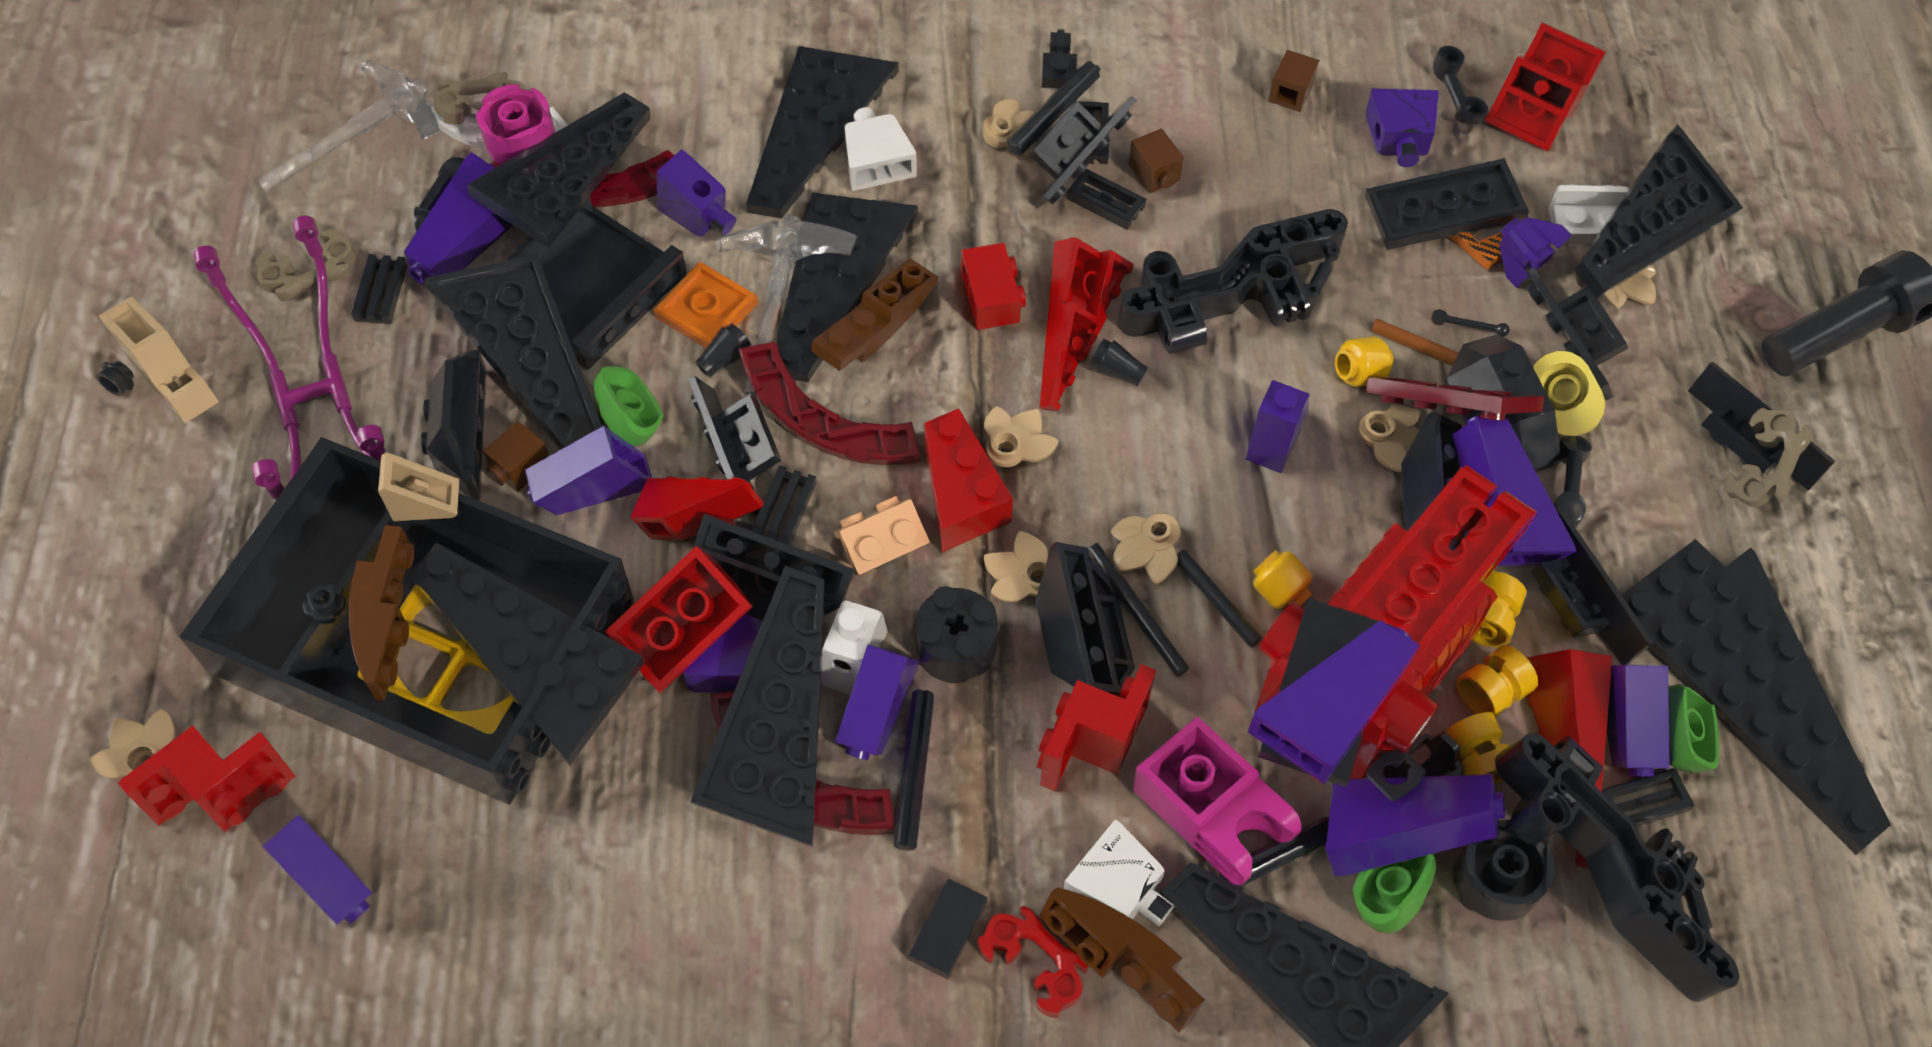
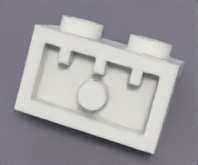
(1585, 209)

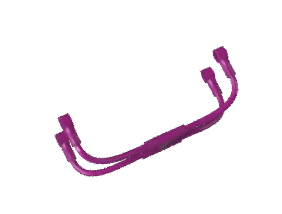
(367, 438)

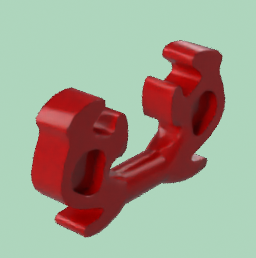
(1063, 986)

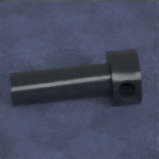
(1889, 296)

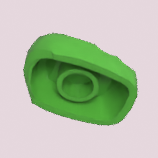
(627, 405)
(1692, 731)
(1393, 893)

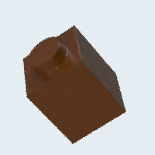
(1293, 80)
(1156, 160)
(513, 454)

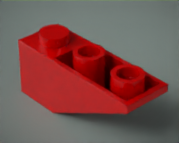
(675, 506)

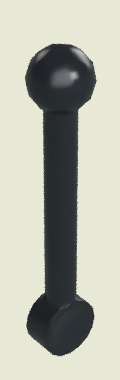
(1439, 317)

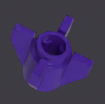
(1528, 245)

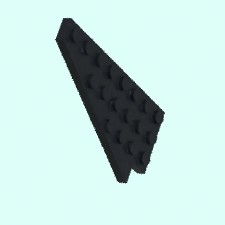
(1739, 652)

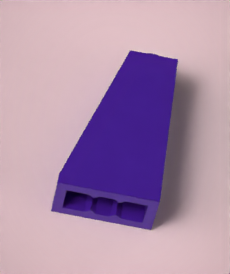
(455, 228)
(1498, 455)
(1332, 704)
(1434, 817)

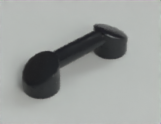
(1446, 67)
(445, 175)
(1573, 453)

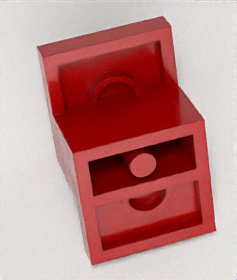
(1545, 86)
(1095, 726)
(193, 770)

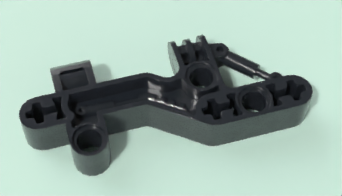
(1255, 270)
(1635, 879)

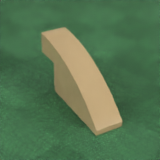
(158, 359)

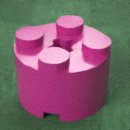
(513, 121)

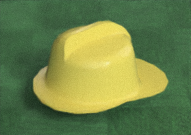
(1572, 392)

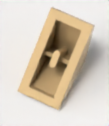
(416, 491)

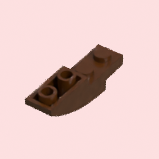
(877, 318)
(374, 614)
(1115, 941)

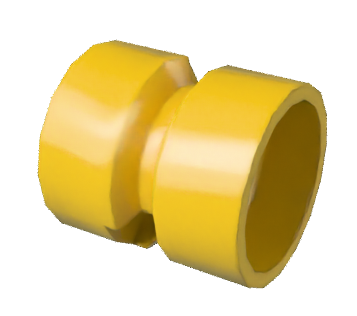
(1500, 622)
(1497, 682)
(1479, 744)

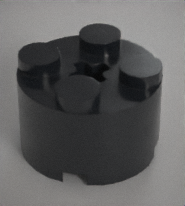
(959, 614)
(1503, 875)

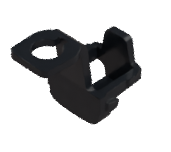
(1443, 757)

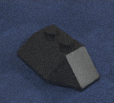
(1504, 366)
(457, 420)
(1429, 466)
(758, 556)
(1082, 621)

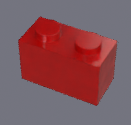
(992, 286)

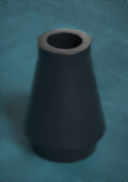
(722, 350)
(1117, 363)

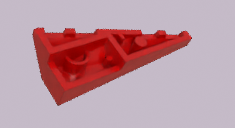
(1079, 296)
(1573, 702)

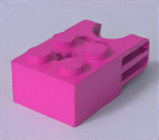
(1212, 797)

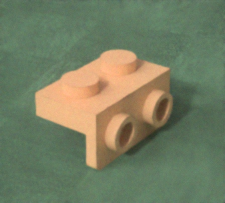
(882, 535)

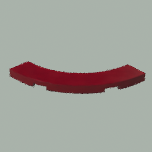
(628, 186)
(818, 425)
(836, 806)

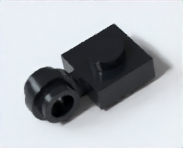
(1059, 63)

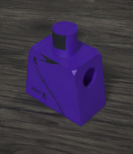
(1402, 122)
(692, 196)

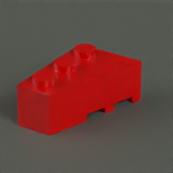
(963, 482)

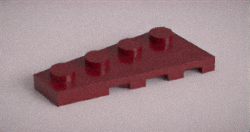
(1457, 398)

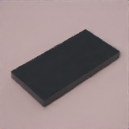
(1446, 203)
(1320, 635)

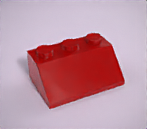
(680, 617)

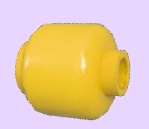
(1363, 359)
(1282, 579)

